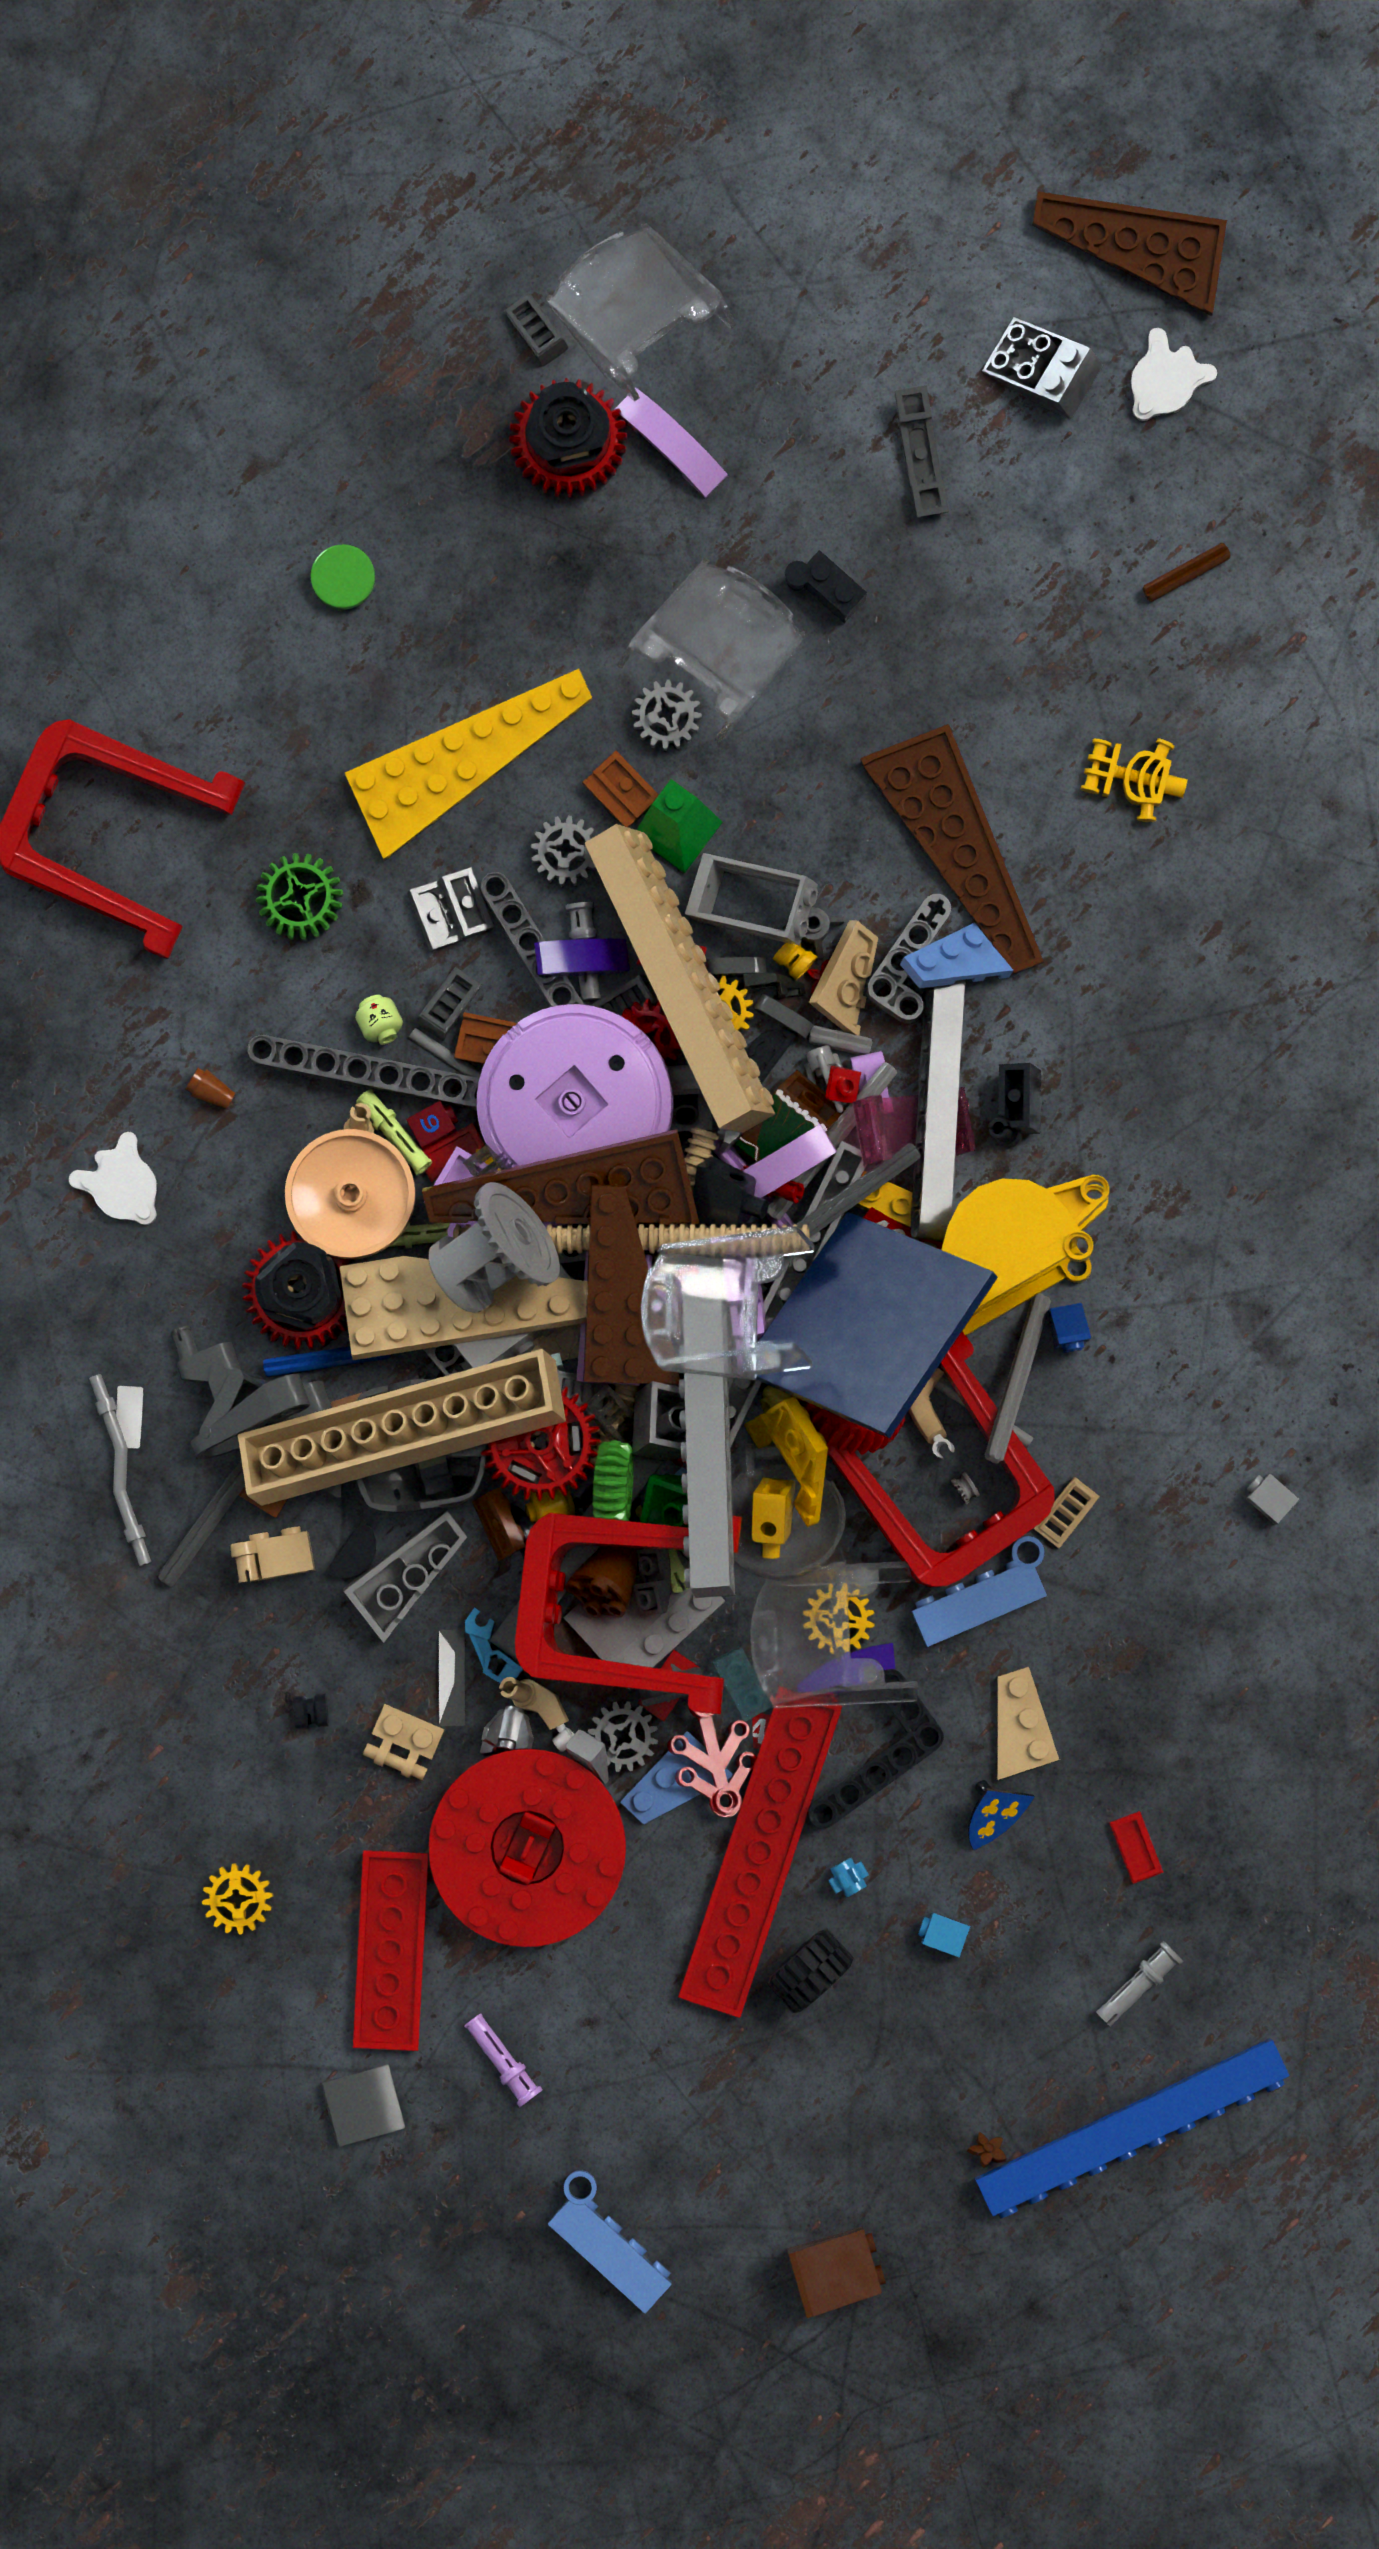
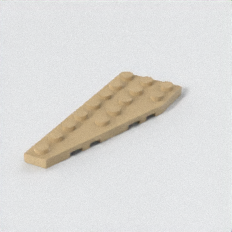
(401, 1308)

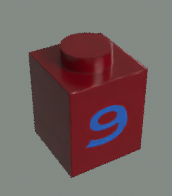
(432, 1124)

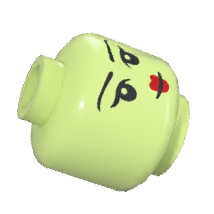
(379, 1019)

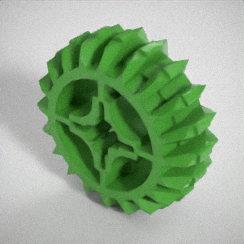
(285, 902)
(613, 1481)

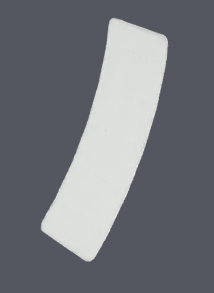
(130, 1413)

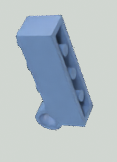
(983, 1601)
(607, 2249)

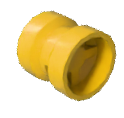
(788, 953)

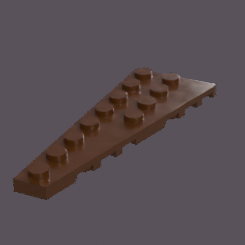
(941, 809)

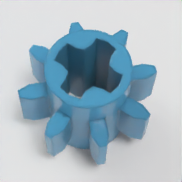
(848, 1877)

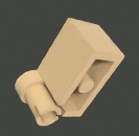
(273, 1556)

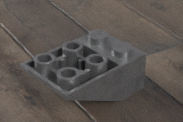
(1043, 367)

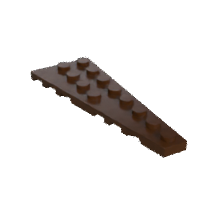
(561, 1186)

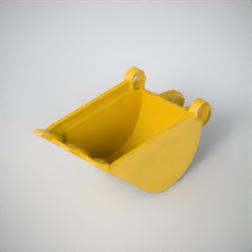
(1024, 1237)

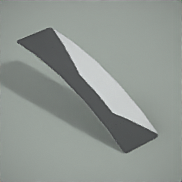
(451, 1677)

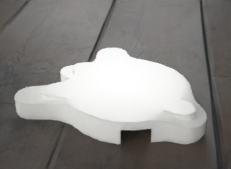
(1166, 379)
(122, 1183)

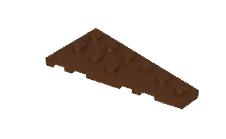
(1156, 246)
(615, 1286)

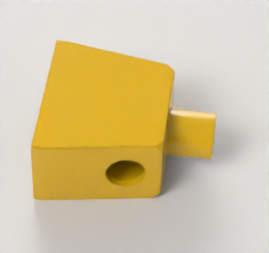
(772, 1514)

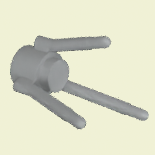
(820, 1063)

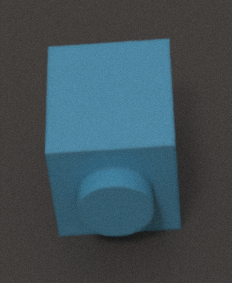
(943, 1934)

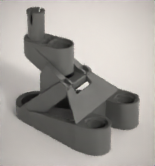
(241, 1398)

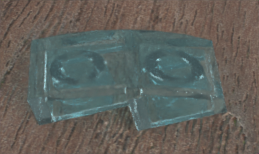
(742, 1683)

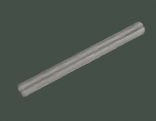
(837, 1133)
(1017, 1378)

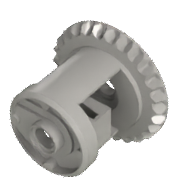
(494, 1250)

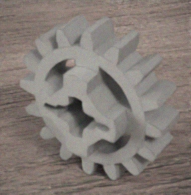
(680, 710)
(550, 850)
(637, 1745)

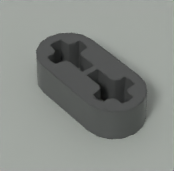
(735, 966)
(783, 1016)

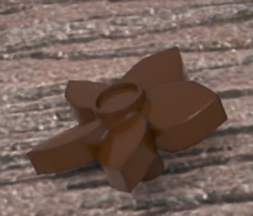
(988, 2150)

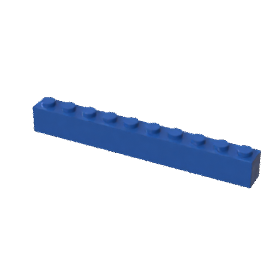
(1132, 2127)

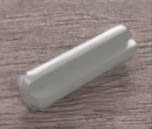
(840, 1040)

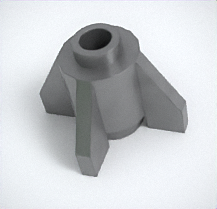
(815, 936)
(507, 1732)

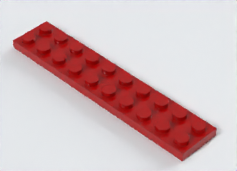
(758, 1857)

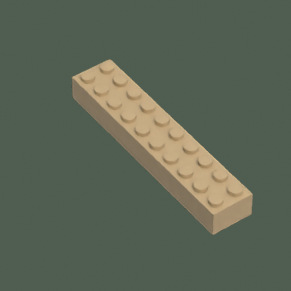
(680, 978)
(401, 1427)

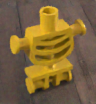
(1165, 783)

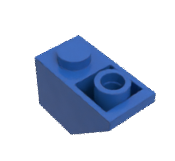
(1069, 1327)

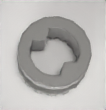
(966, 1487)

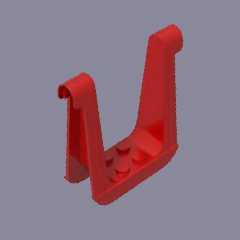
(70, 742)
(1032, 1491)
(539, 1612)

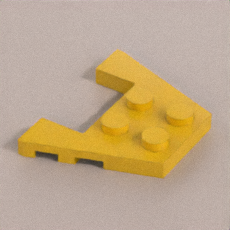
(801, 1448)

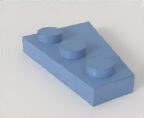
(954, 958)
(658, 1788)

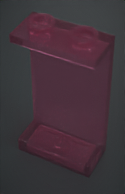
(891, 1123)

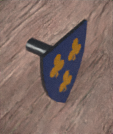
(994, 1813)

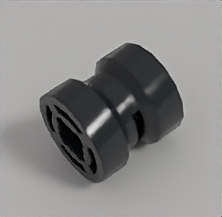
(310, 1711)

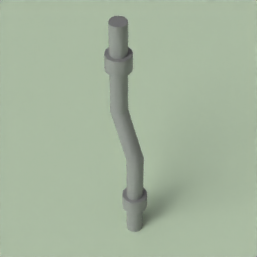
(106, 1407)

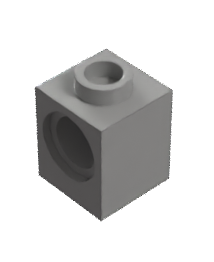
(1271, 1498)

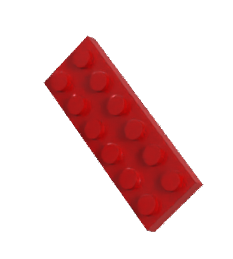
(390, 1950)

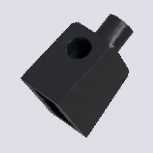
(725, 1195)

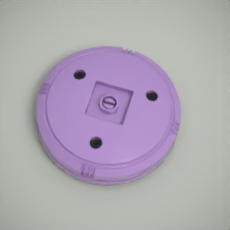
(571, 1085)

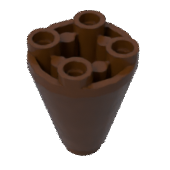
(606, 1581)

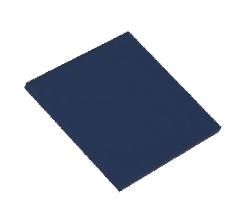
(874, 1322)

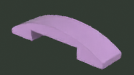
(672, 442)
(791, 1160)

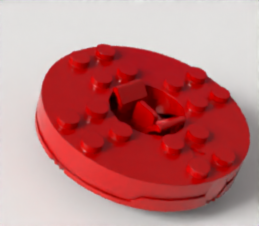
(527, 1847)

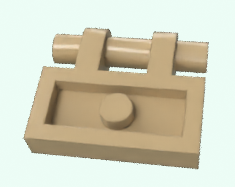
(408, 1732)

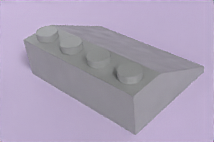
(644, 1638)

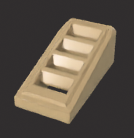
(1084, 1491)

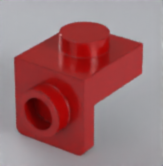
(843, 1084)

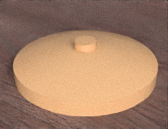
(350, 1193)

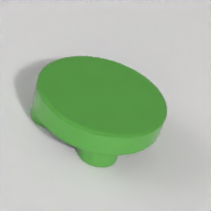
(343, 577)

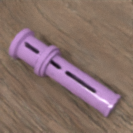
(512, 2072)

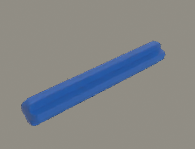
(313, 1361)

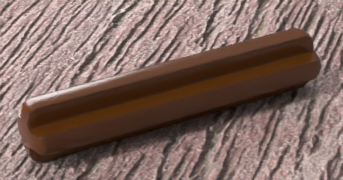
(1186, 572)

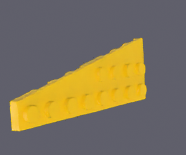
(430, 776)

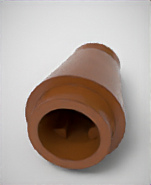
(209, 1088)

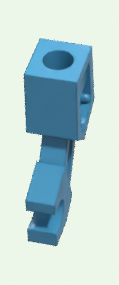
(480, 1638)

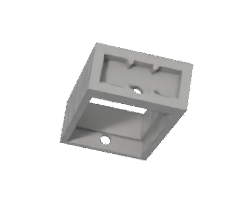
(707, 887)

